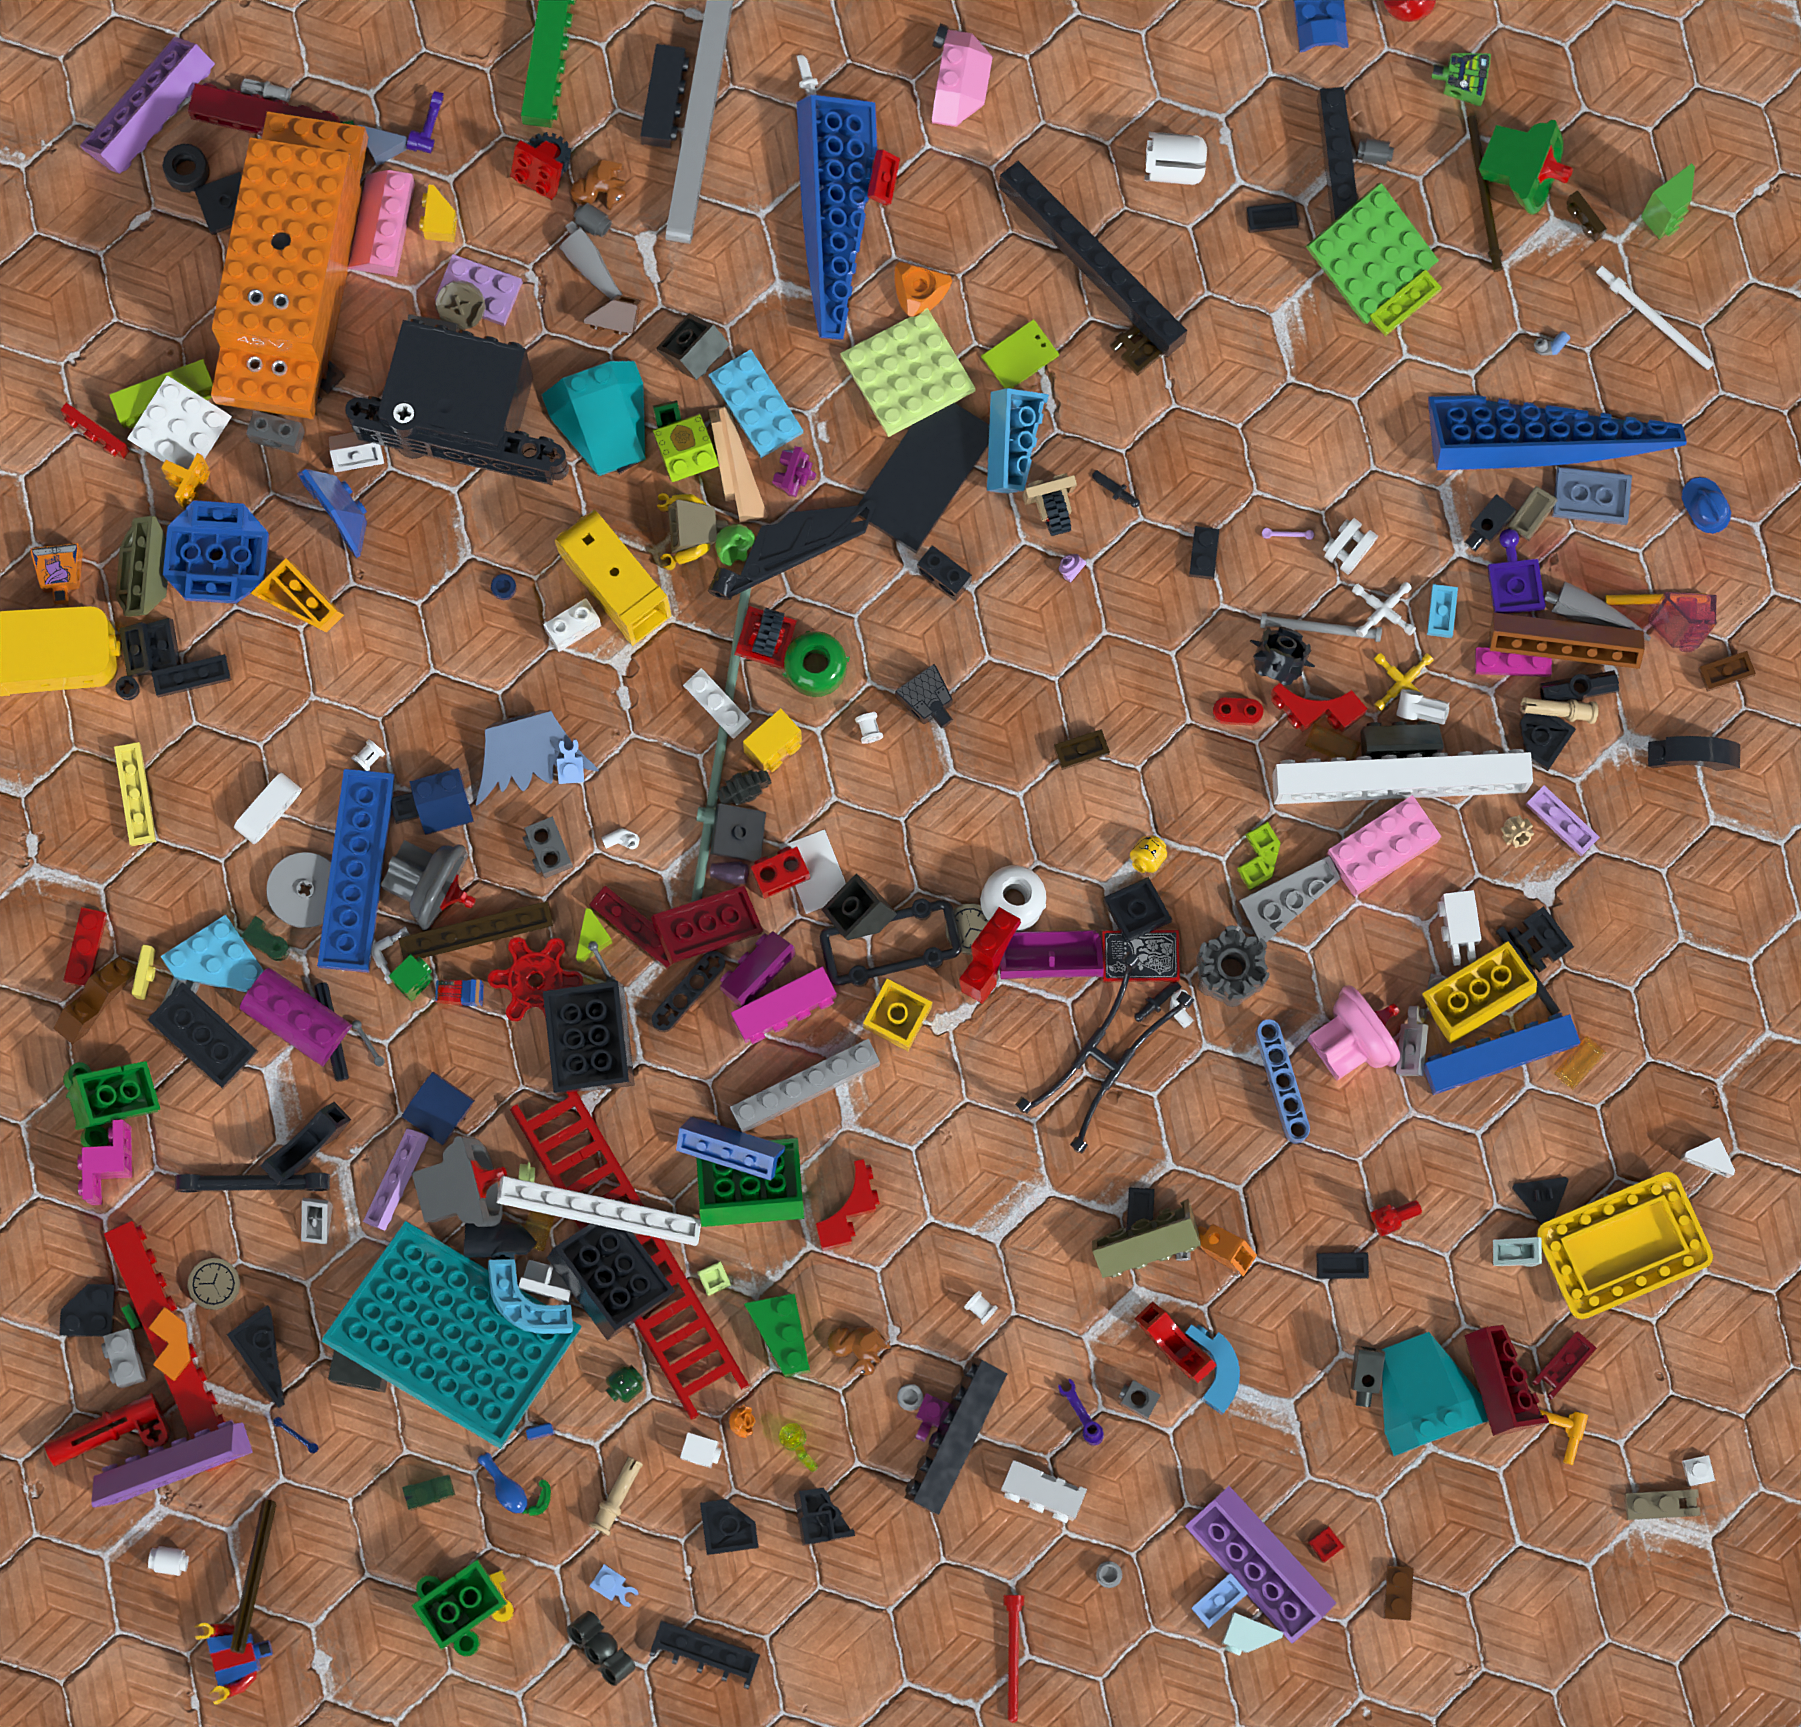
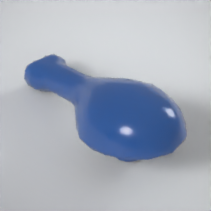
(507, 1491)

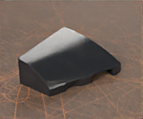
(819, 1518)

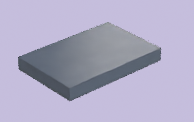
(1592, 496)

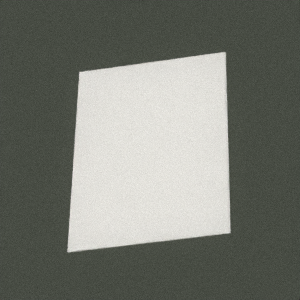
(823, 867)

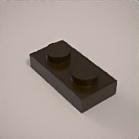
(1580, 209)
(1081, 749)

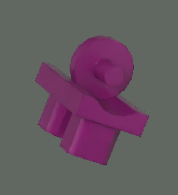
(797, 472)

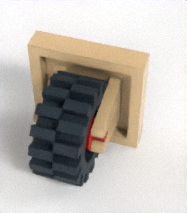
(1052, 501)

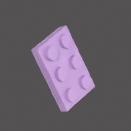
(496, 286)

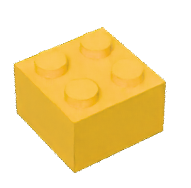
(773, 741)
(897, 1015)

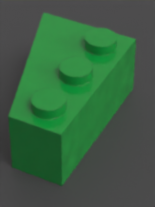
(782, 1332)

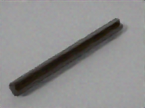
(253, 1576)

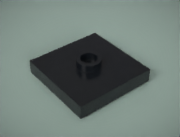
(219, 202)
(738, 832)
(1137, 909)

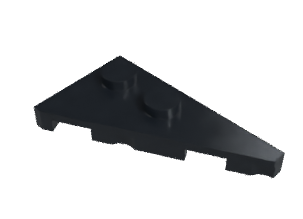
(258, 1347)

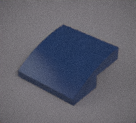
(438, 1108)

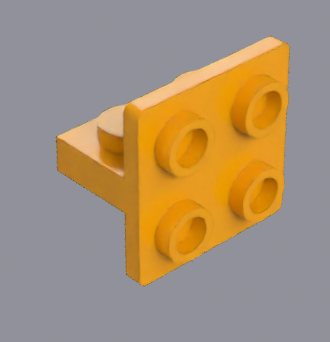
(186, 480)

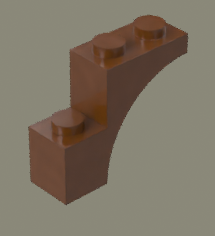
(98, 992)

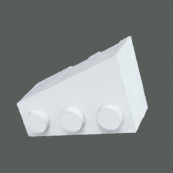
(1043, 1492)

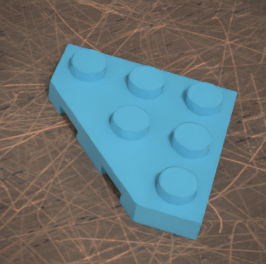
(215, 958)

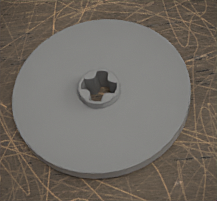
(285, 884)

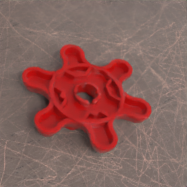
(529, 963)

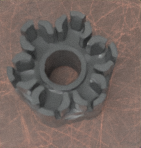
(1236, 946)

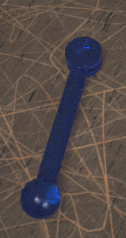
(312, 1447)

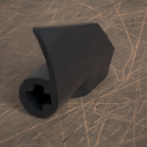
(497, 1242)

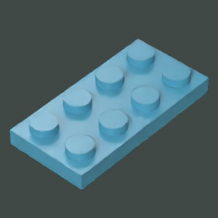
(756, 403)

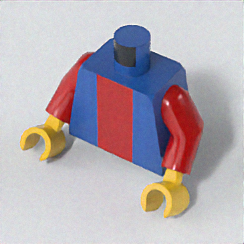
(232, 1670)

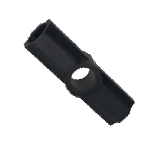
(1594, 685)

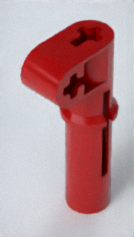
(137, 1414)

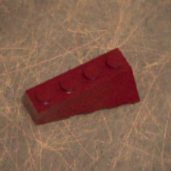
(1502, 1382)

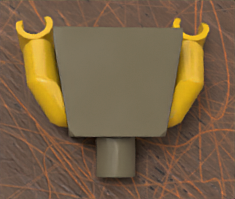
(691, 527)

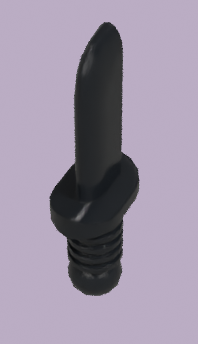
(1117, 490)
(1153, 1004)

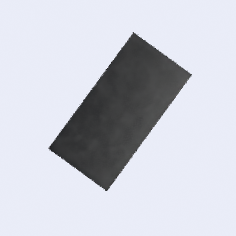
(926, 474)

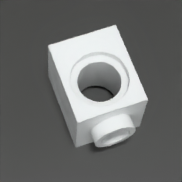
(700, 1450)

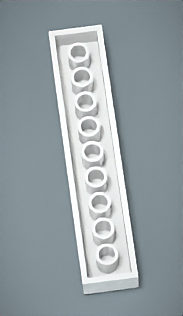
(1402, 777)

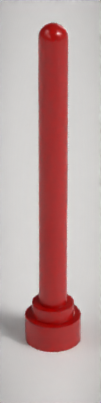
(1013, 1605)

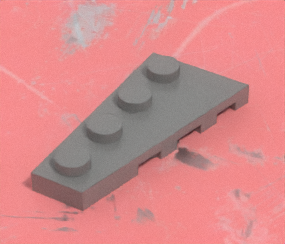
(1282, 901)

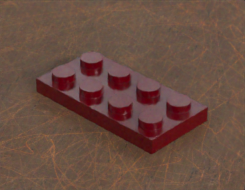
(707, 924)

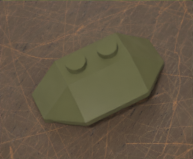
(141, 567)

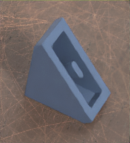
(384, 145)

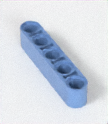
(1278, 1069)

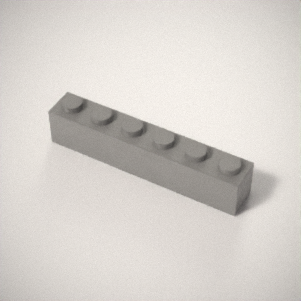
(805, 1086)

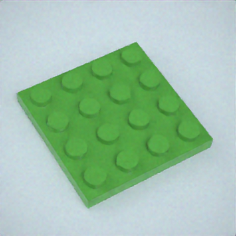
(1371, 252)

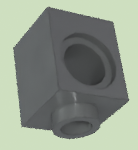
(1150, 1399)

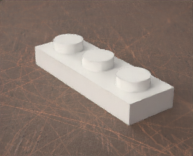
(717, 703)

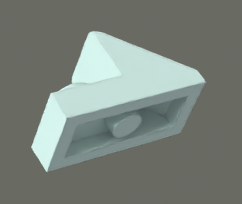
(1517, 1252)

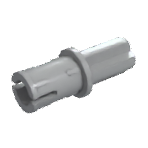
(266, 90)

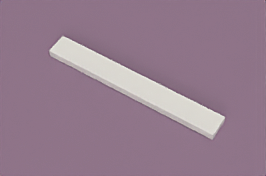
(598, 1210)

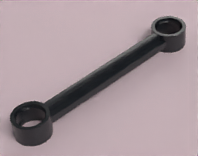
(196, 1183)

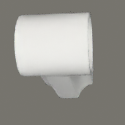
(1415, 705)

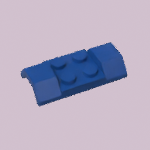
(1320, 23)

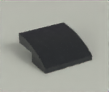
(149, 647)

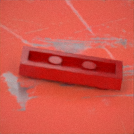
(93, 431)
(85, 946)

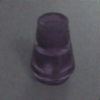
(730, 872)

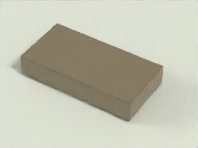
(1532, 513)

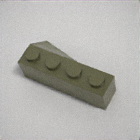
(1147, 1241)

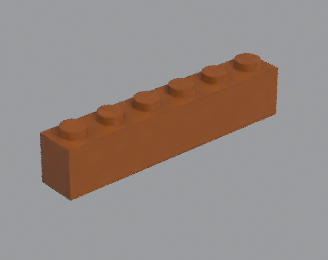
(1566, 640)

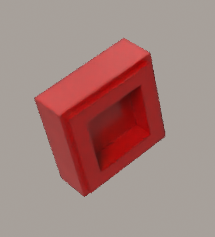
(1326, 1544)

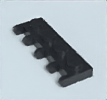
(705, 1651)

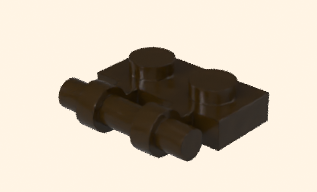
(1138, 355)

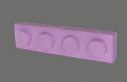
(396, 1179)

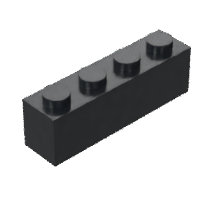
(663, 96)

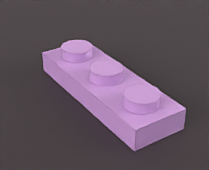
(1562, 820)

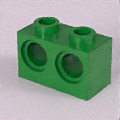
(411, 977)

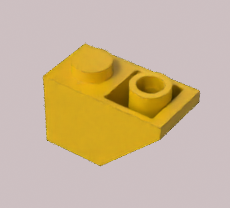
(439, 217)

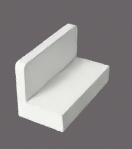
(351, 453)

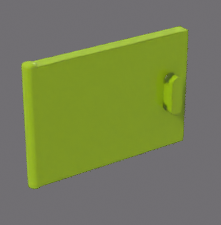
(1020, 355)

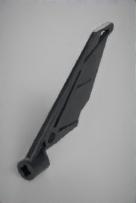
(791, 543)

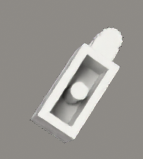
(1460, 923)

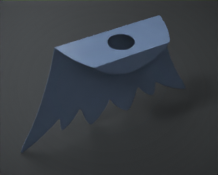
(522, 747)

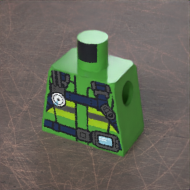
(1464, 76)

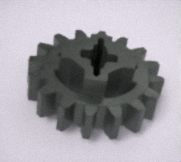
(744, 787)

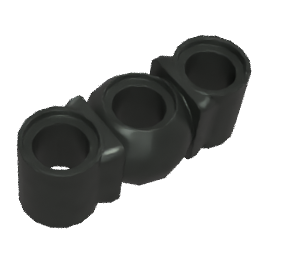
(601, 1648)

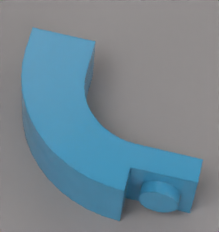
(1226, 1372)

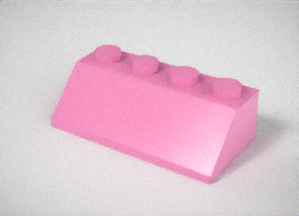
(382, 222)

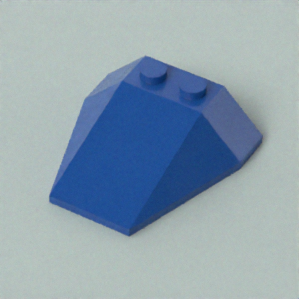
(339, 505)

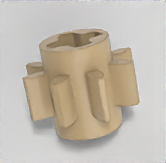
(1517, 831)

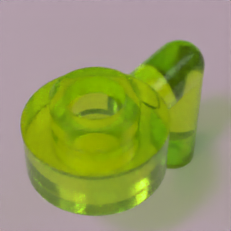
(796, 1442)

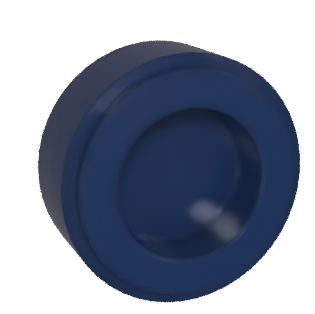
(503, 587)

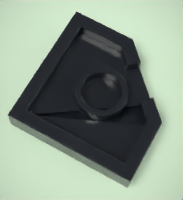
(1544, 737)
(89, 1312)
(727, 1528)

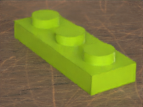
(1405, 302)

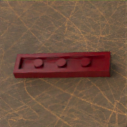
(630, 923)

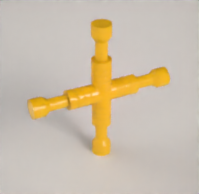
(1402, 681)

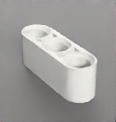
(267, 808)

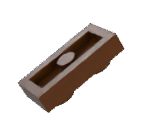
(1727, 671)
(1398, 1593)

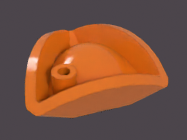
(919, 287)

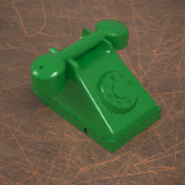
(108, 1096)
(458, 1606)

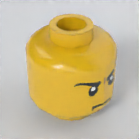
(1148, 854)

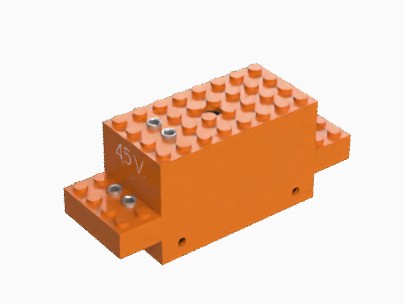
(287, 264)

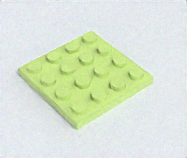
(907, 372)

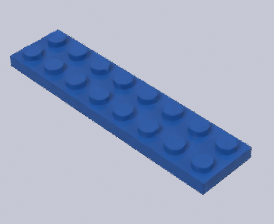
(356, 871)

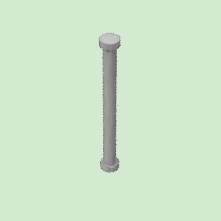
(1318, 627)

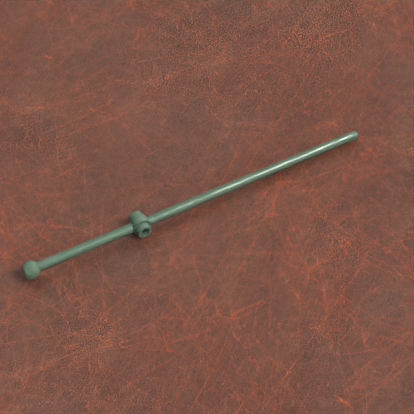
(707, 814)

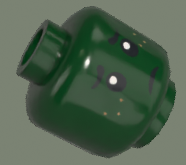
(624, 1383)

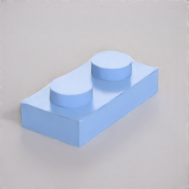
(1219, 1600)

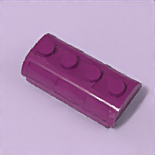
(1053, 955)
(295, 1016)

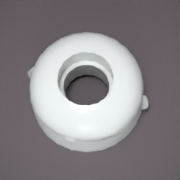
(1014, 878)

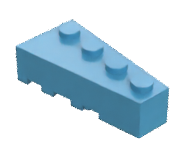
(1011, 437)

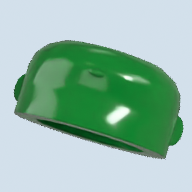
(815, 683)

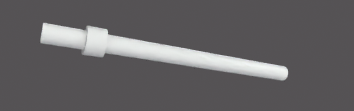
(1617, 285)

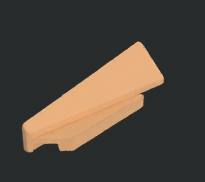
(734, 467)

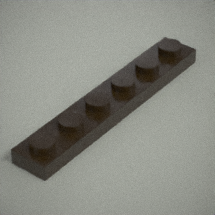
(476, 931)

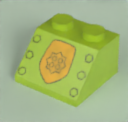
(685, 448)

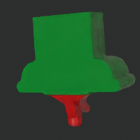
(1526, 162)

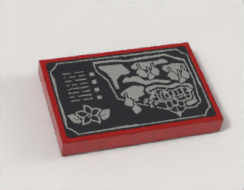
(1155, 950)

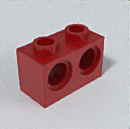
(783, 878)

